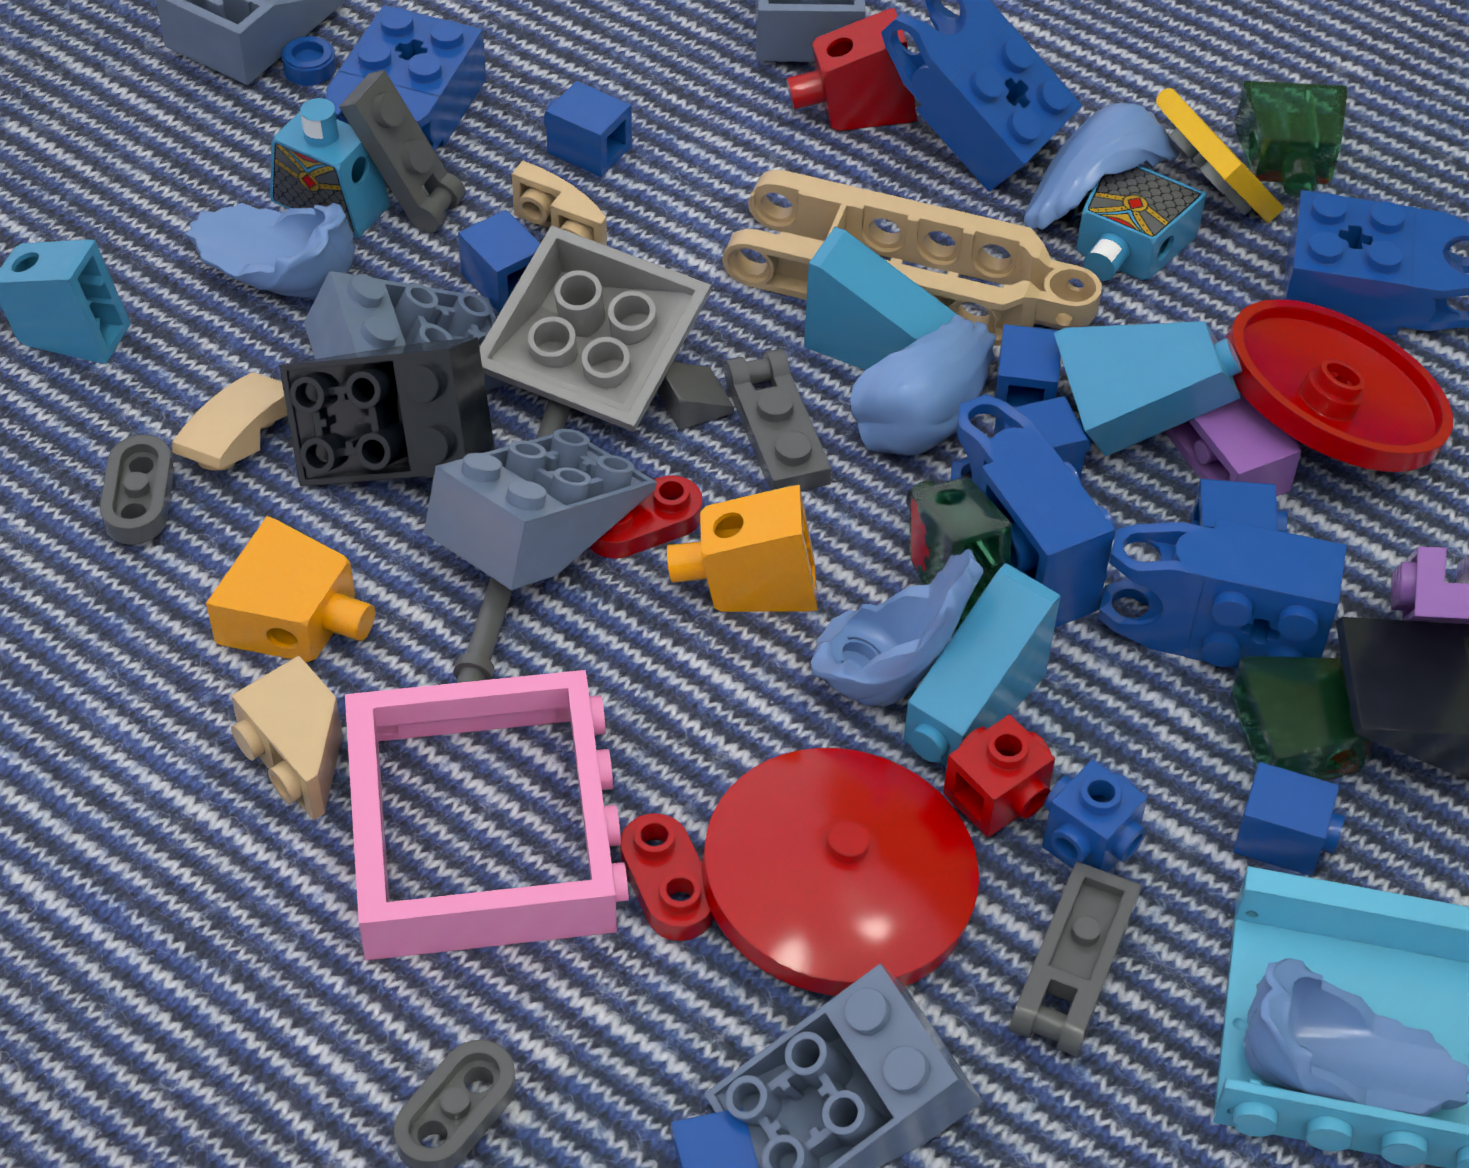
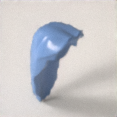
(1106, 143)
(275, 249)
(915, 393)
(890, 646)
(1335, 1047)

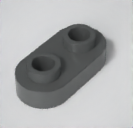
(132, 502)
(453, 1111)

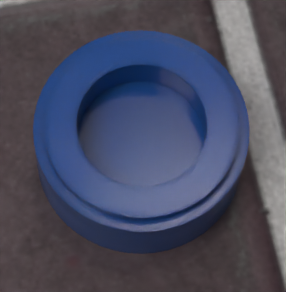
(308, 60)

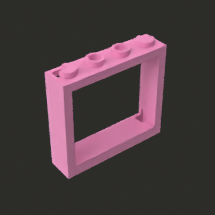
(495, 915)

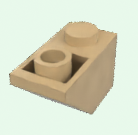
(294, 730)

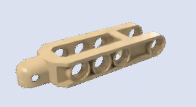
(1033, 288)

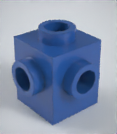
(1094, 818)

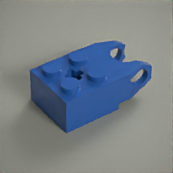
(429, 60)
(980, 86)
(1377, 262)
(1055, 523)
(1227, 591)

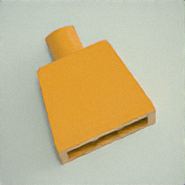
(752, 554)
(287, 596)

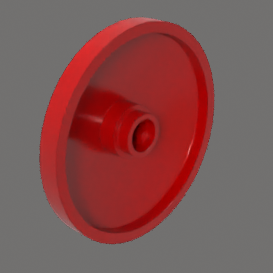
(1339, 386)
(839, 867)

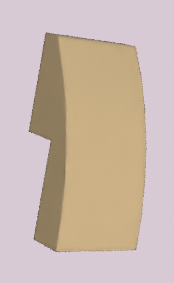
(555, 202)
(231, 422)

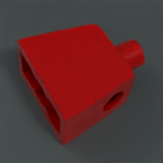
(855, 77)

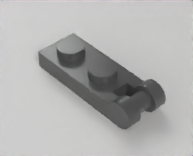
(402, 152)
(777, 422)
(1076, 956)

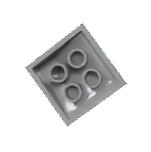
(592, 327)

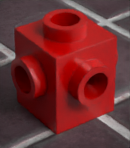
(999, 775)

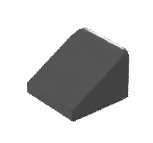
(693, 395)

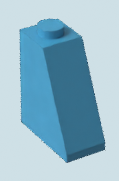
(864, 305)
(1145, 378)
(985, 666)

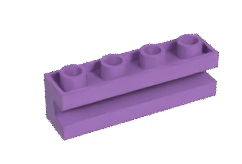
(1421, 589)

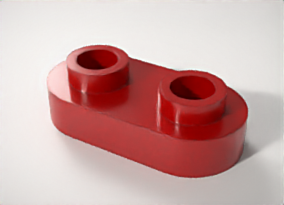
(660, 518)
(663, 871)

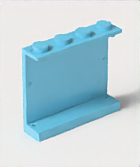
(1390, 950)

